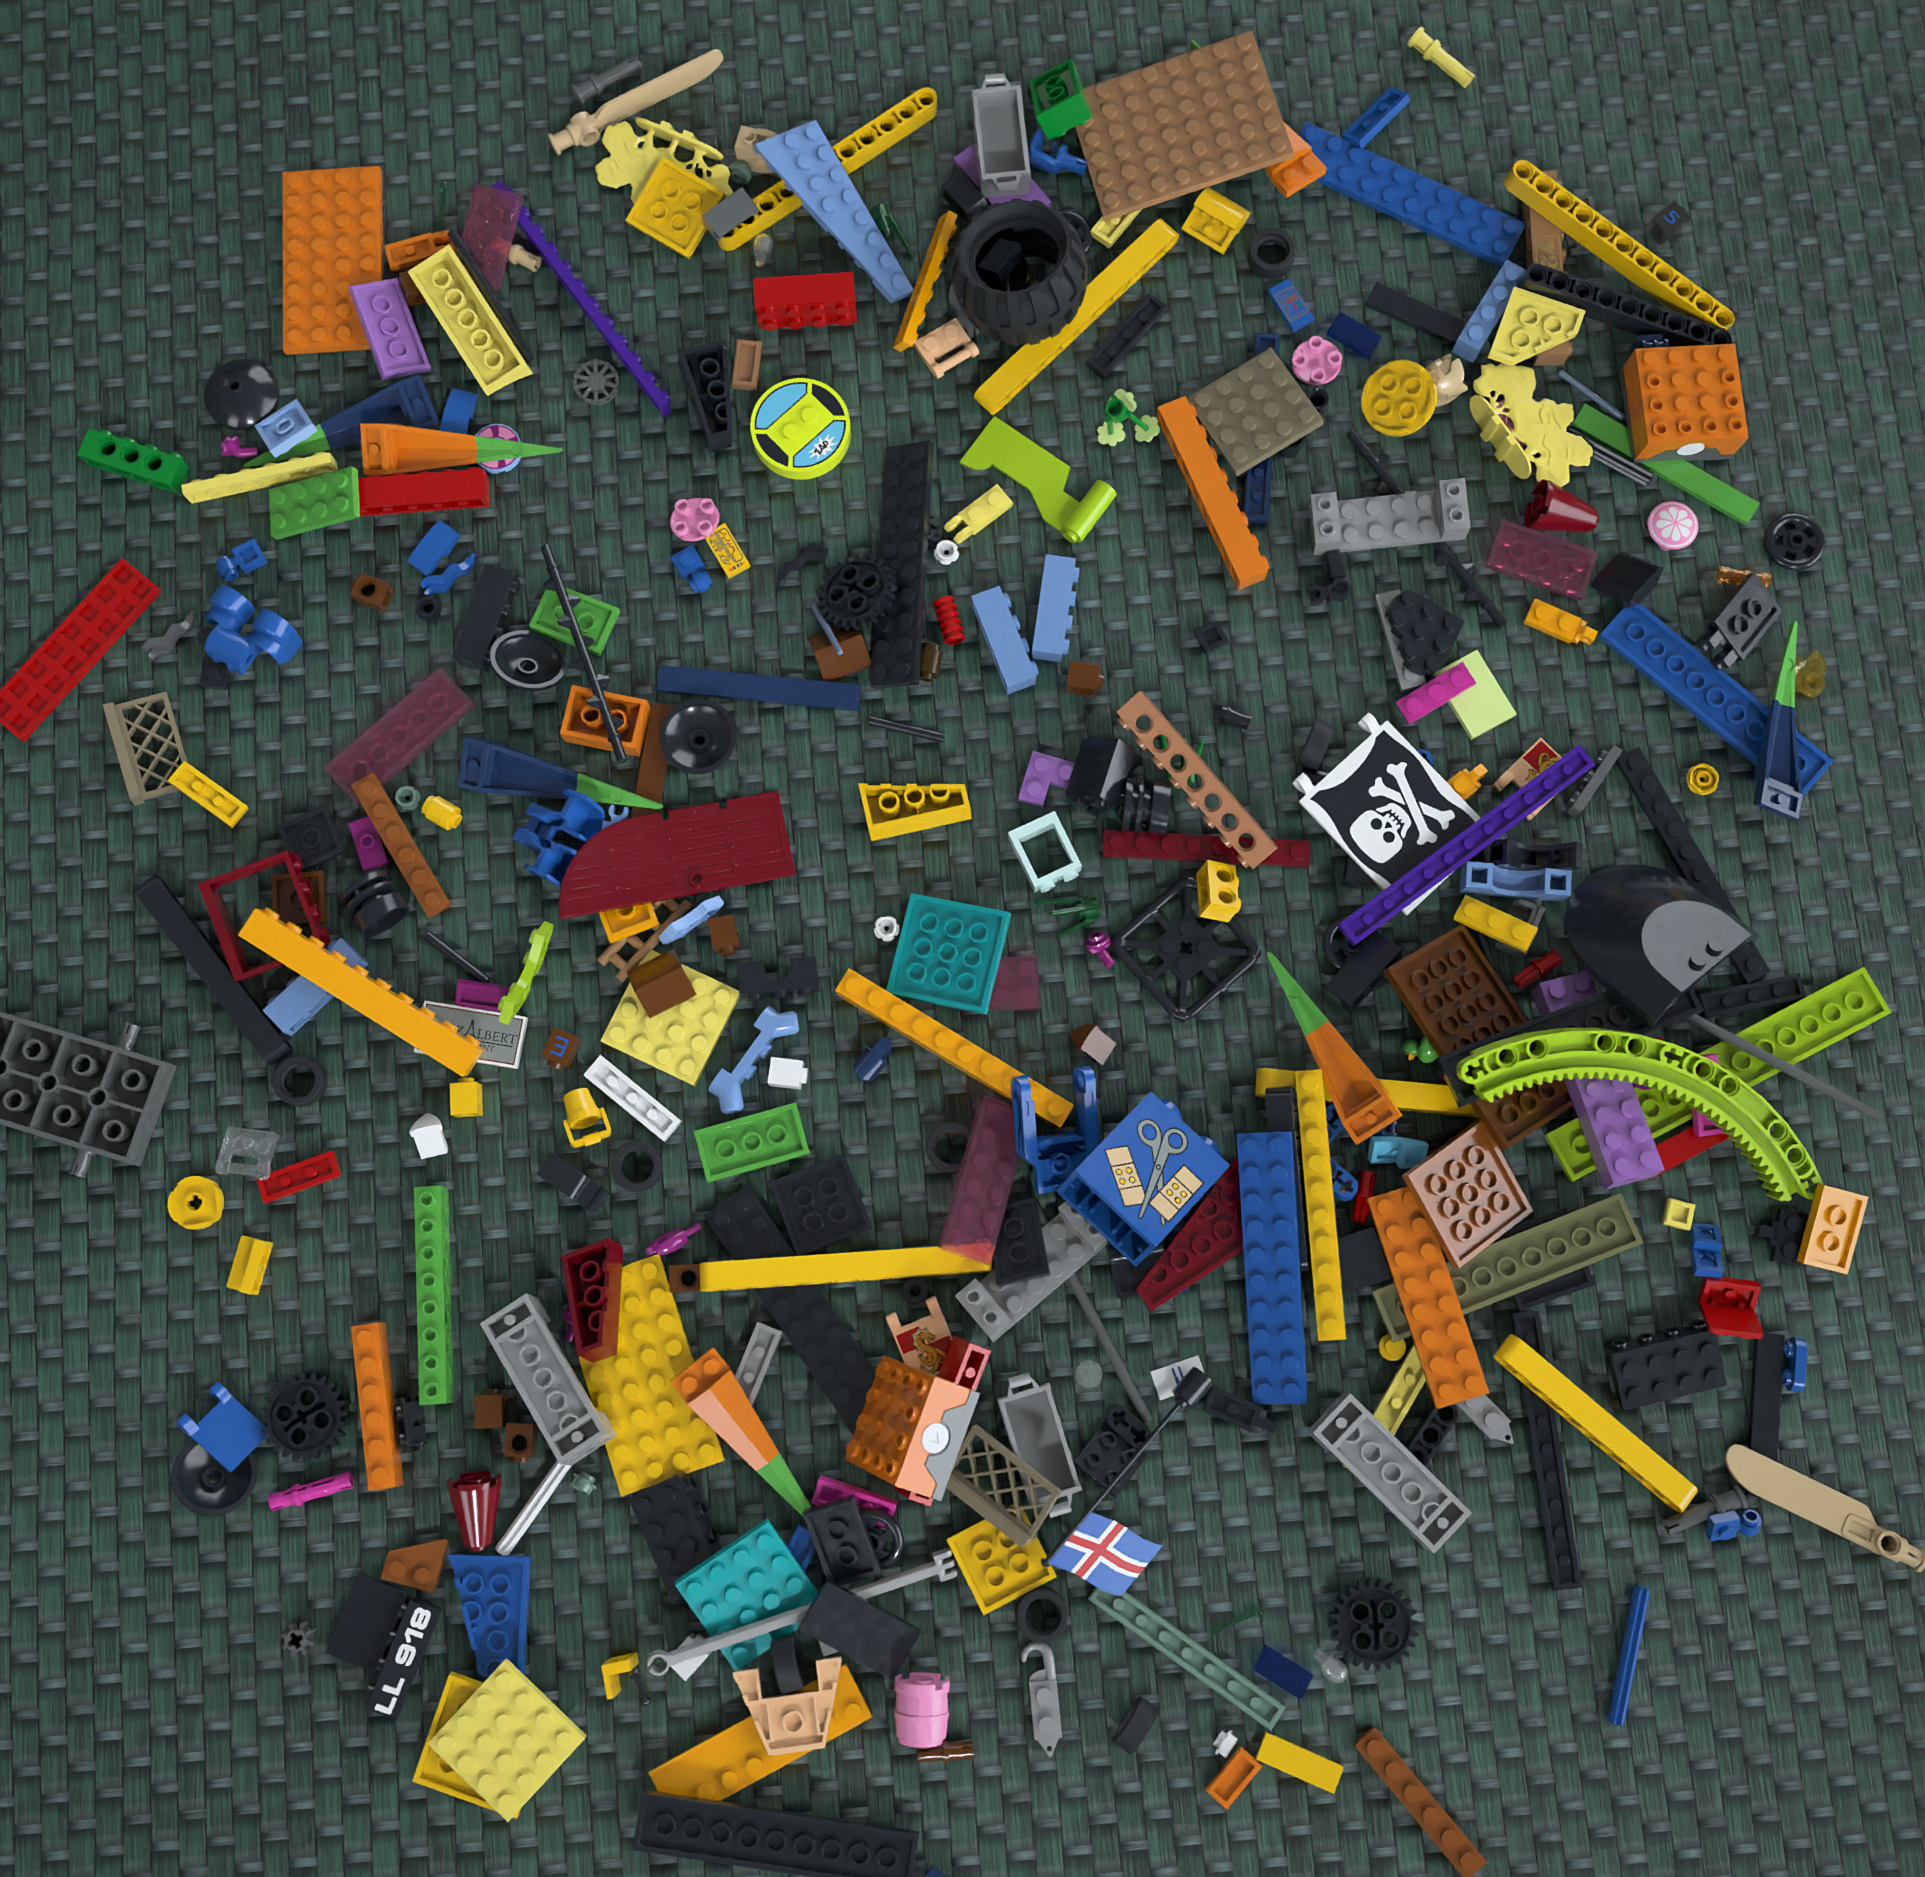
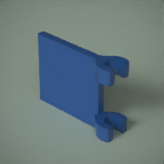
(226, 1431)

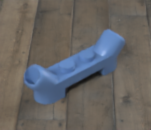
(728, 1086)

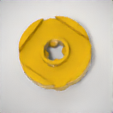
(208, 1211)

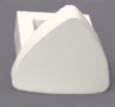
(429, 1136)

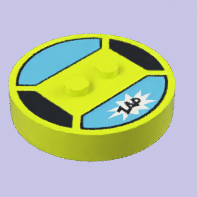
(800, 428)

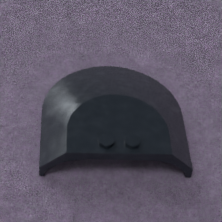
(1649, 935)

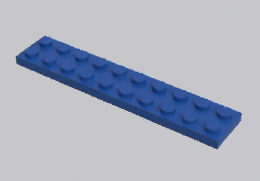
(1413, 198)
(1701, 689)
(1272, 1268)

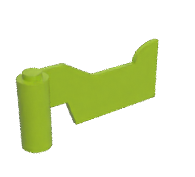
(1042, 476)

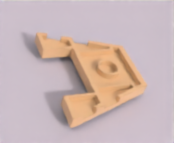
(796, 1719)

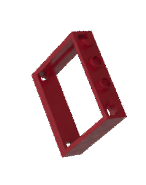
(223, 923)

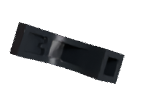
(1527, 857)

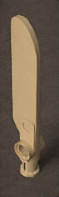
(586, 128)
(1818, 1504)

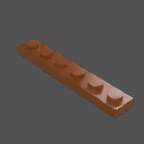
(401, 845)
(1419, 1802)

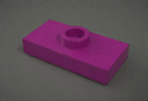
(368, 844)

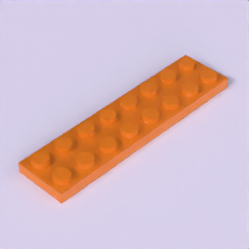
(1427, 1299)

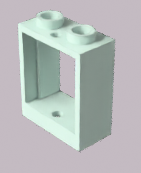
(1034, 829)

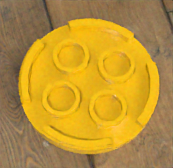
(1399, 398)

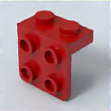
(1730, 1306)

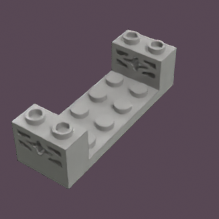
(1389, 519)
(1069, 1245)
(547, 1380)
(1389, 1471)

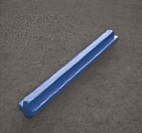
(1628, 1655)

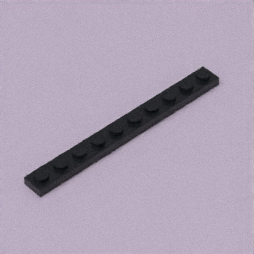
(1683, 849)
(1548, 1468)

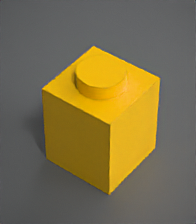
(466, 1098)

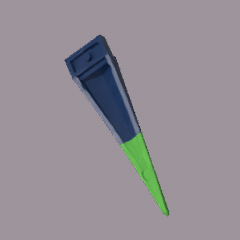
(400, 404)
(1778, 764)
(505, 770)

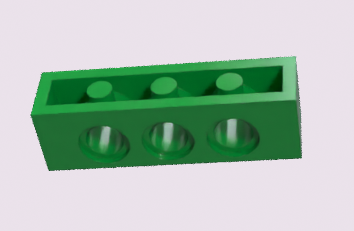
(168, 476)

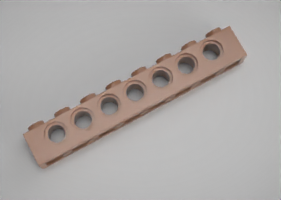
(1129, 717)

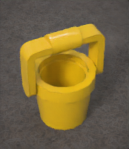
(581, 1114)

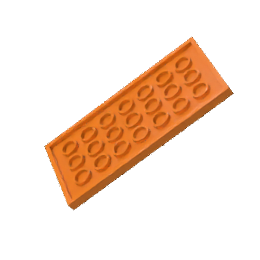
(327, 246)

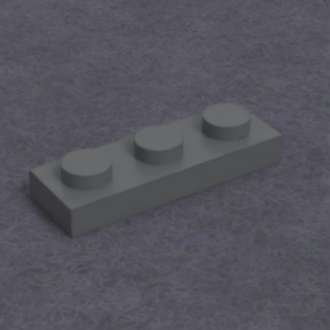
(1592, 780)

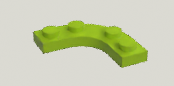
(518, 992)

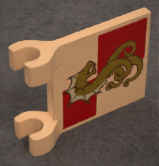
(1527, 767)
(924, 1340)

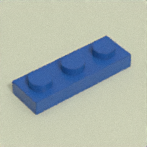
(1376, 117)

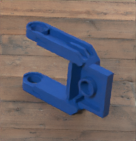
(1056, 1154)

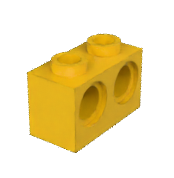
(1218, 891)

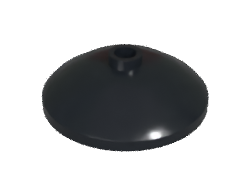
(249, 403)
(528, 660)
(693, 721)
(198, 1495)

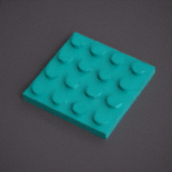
(948, 953)
(744, 1585)

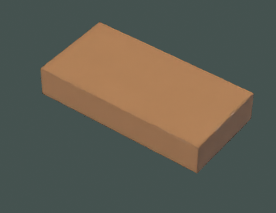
(746, 365)

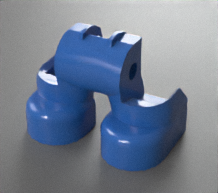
(238, 652)
(579, 818)

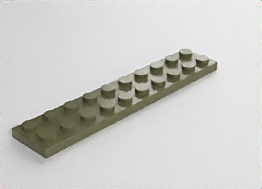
(1528, 1259)

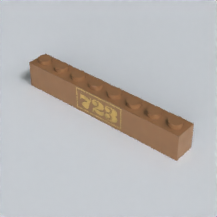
(1544, 247)

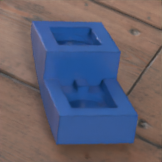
(458, 411)
(433, 546)
(1705, 1249)

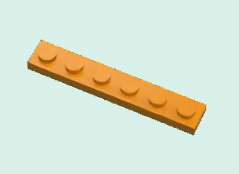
(928, 275)

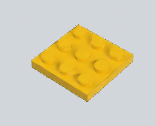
(673, 207)
(998, 1566)

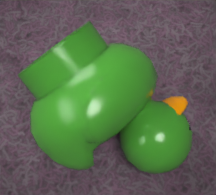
(1424, 1050)

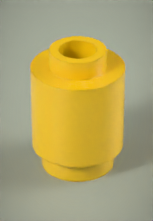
(442, 812)

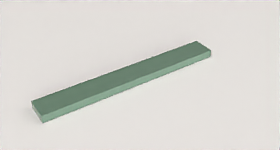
(1190, 1656)

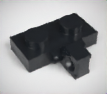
(1784, 1236)

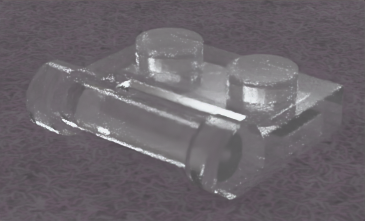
(247, 1144)

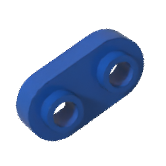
(1796, 1361)

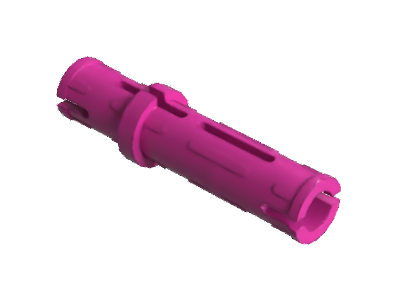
(301, 1493)

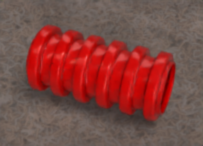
(949, 620)

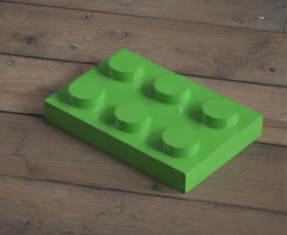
(593, 616)

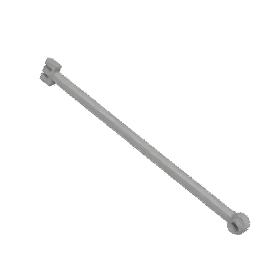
(795, 1615)

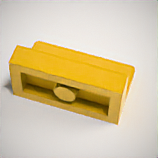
(249, 1265)
(611, 1671)

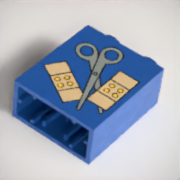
(1143, 1178)

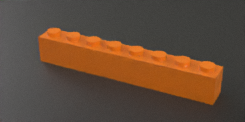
(1212, 493)

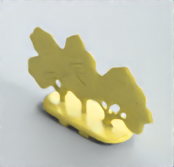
(636, 164)
(1535, 423)

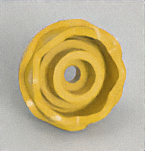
(1709, 776)

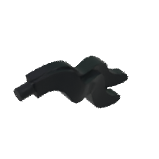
(810, 554)

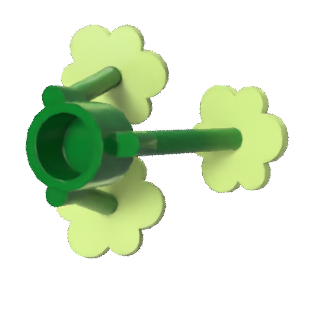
(1117, 410)

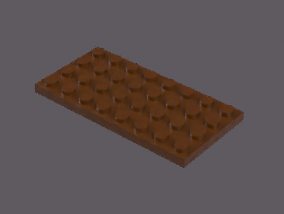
(1462, 1001)

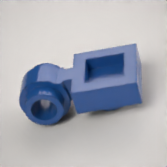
(247, 556)
(689, 565)
(1725, 1525)

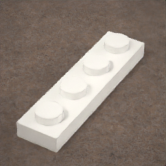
(632, 1098)

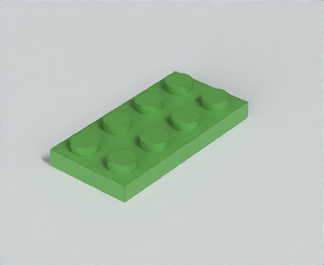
(314, 503)
(751, 1142)

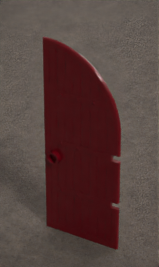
(679, 856)

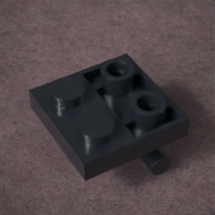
(1125, 1274)

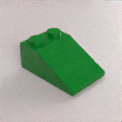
(1060, 99)

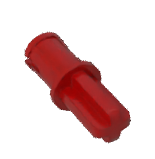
(1537, 969)
(1365, 1191)

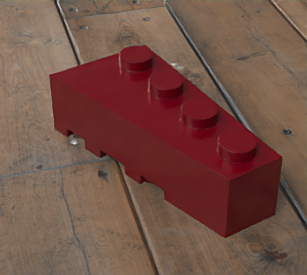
(594, 1297)

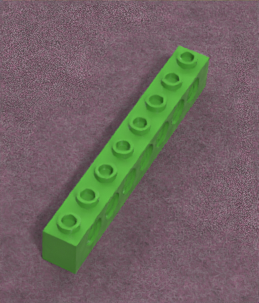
(433, 1295)

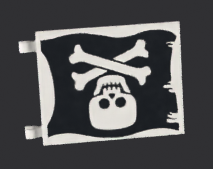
(1386, 806)

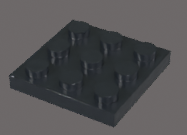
(820, 1205)
(1556, 1287)

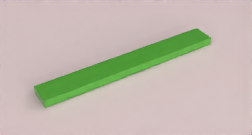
(1677, 472)

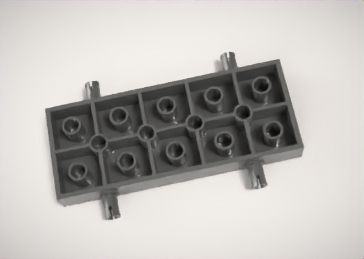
(81, 1090)

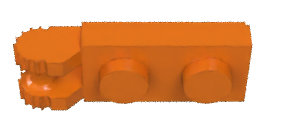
(415, 249)

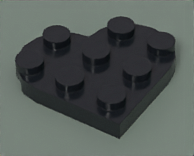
(1423, 631)

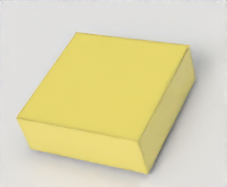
(1678, 1214)

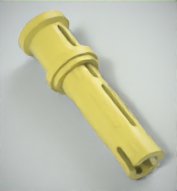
(1432, 51)

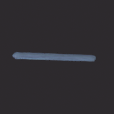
(1591, 394)
(825, 626)

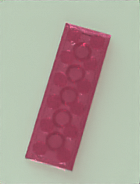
(401, 733)
(982, 1184)

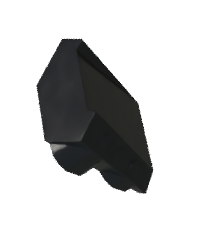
(1627, 579)

